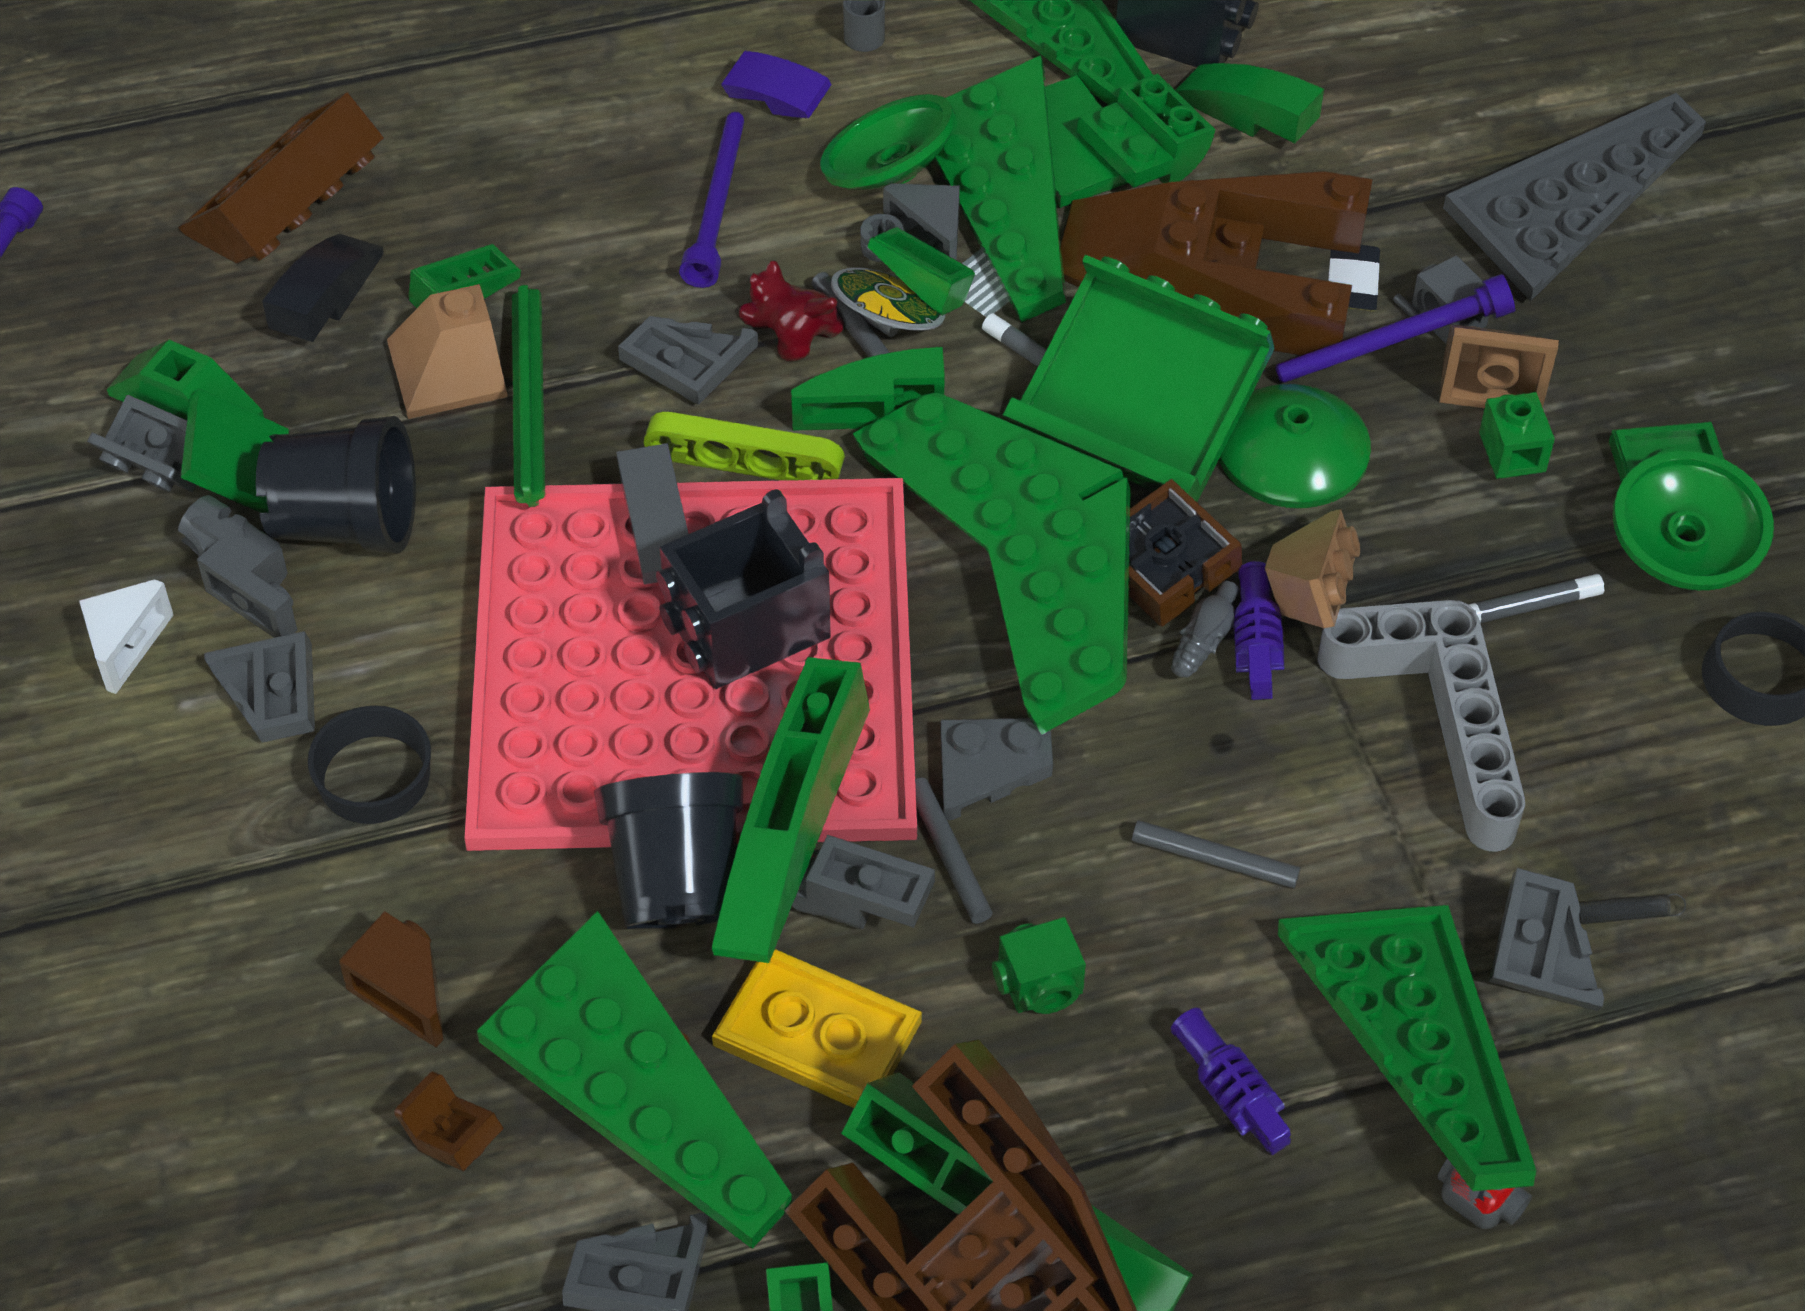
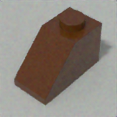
(397, 975)

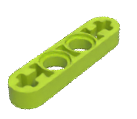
(688, 444)

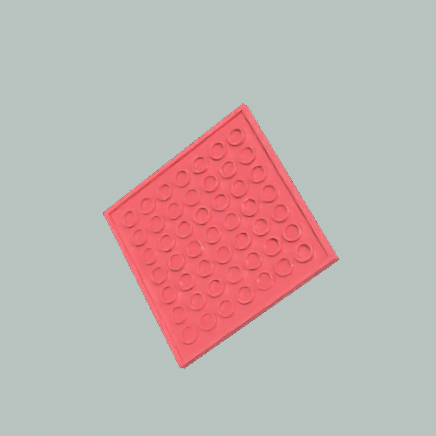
(596, 691)

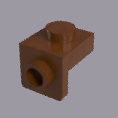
(446, 1124)

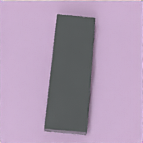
(651, 503)

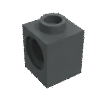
(1446, 284)

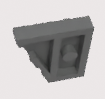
(685, 354)
(270, 684)
(1544, 944)
(637, 1269)

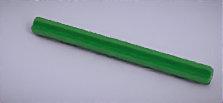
(528, 396)

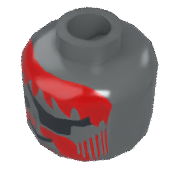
(1482, 1207)

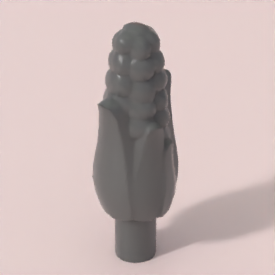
(1207, 627)

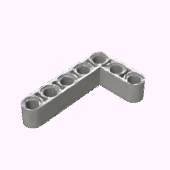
(1451, 648)

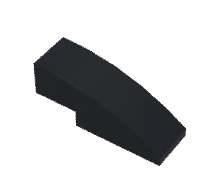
(320, 285)

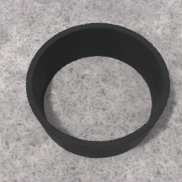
(1740, 700)
(361, 724)

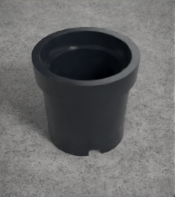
(340, 485)
(672, 845)

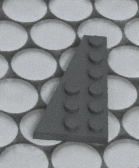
(1559, 201)

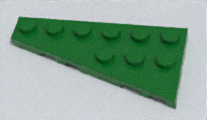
(1076, 38)
(1008, 183)
(1417, 1014)
(619, 1063)

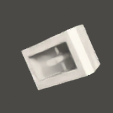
(125, 627)

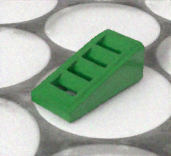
(925, 270)
(453, 273)

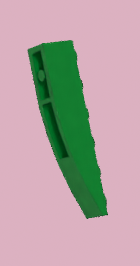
(791, 806)
(913, 1141)

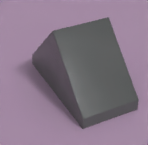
(926, 213)

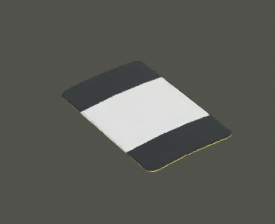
(1359, 271)

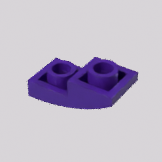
(782, 84)

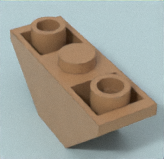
(1313, 569)

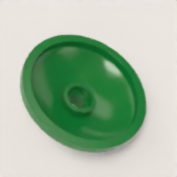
(889, 143)
(1297, 447)
(1696, 499)

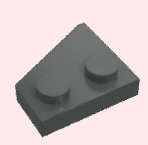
(990, 760)

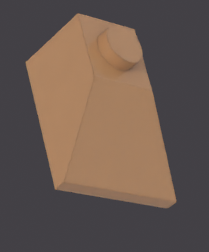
(447, 354)
(1494, 364)

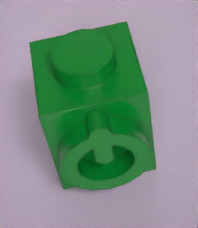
(1516, 435)
(1040, 967)

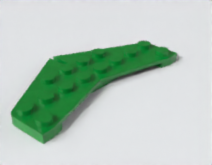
(1051, 533)

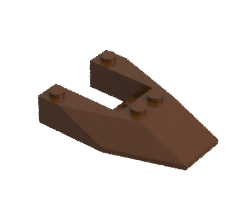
(1210, 238)
(1013, 1248)

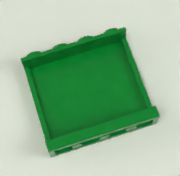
(1144, 378)

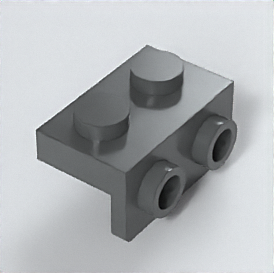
(147, 440)

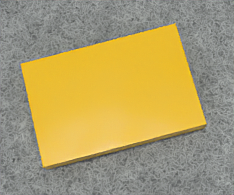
(816, 1028)

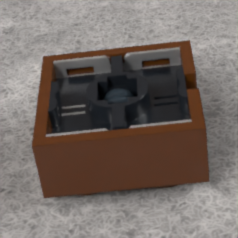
(1176, 552)

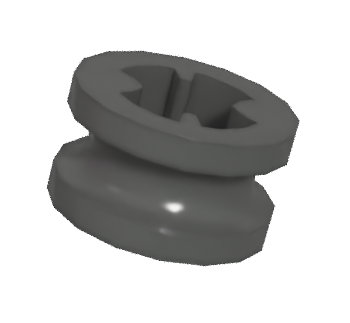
(874, 226)

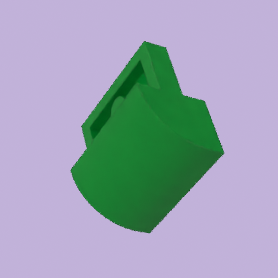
(1148, 133)

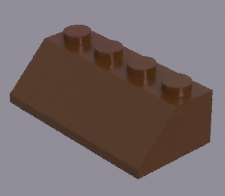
(285, 181)

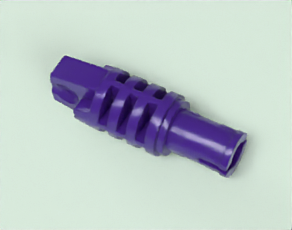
(1258, 630)
(1233, 1082)

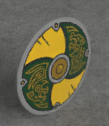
(884, 300)

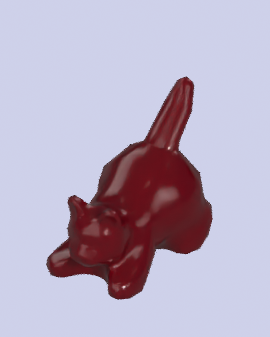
(790, 311)

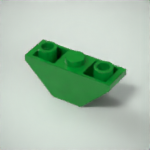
(171, 375)

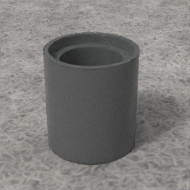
(864, 24)

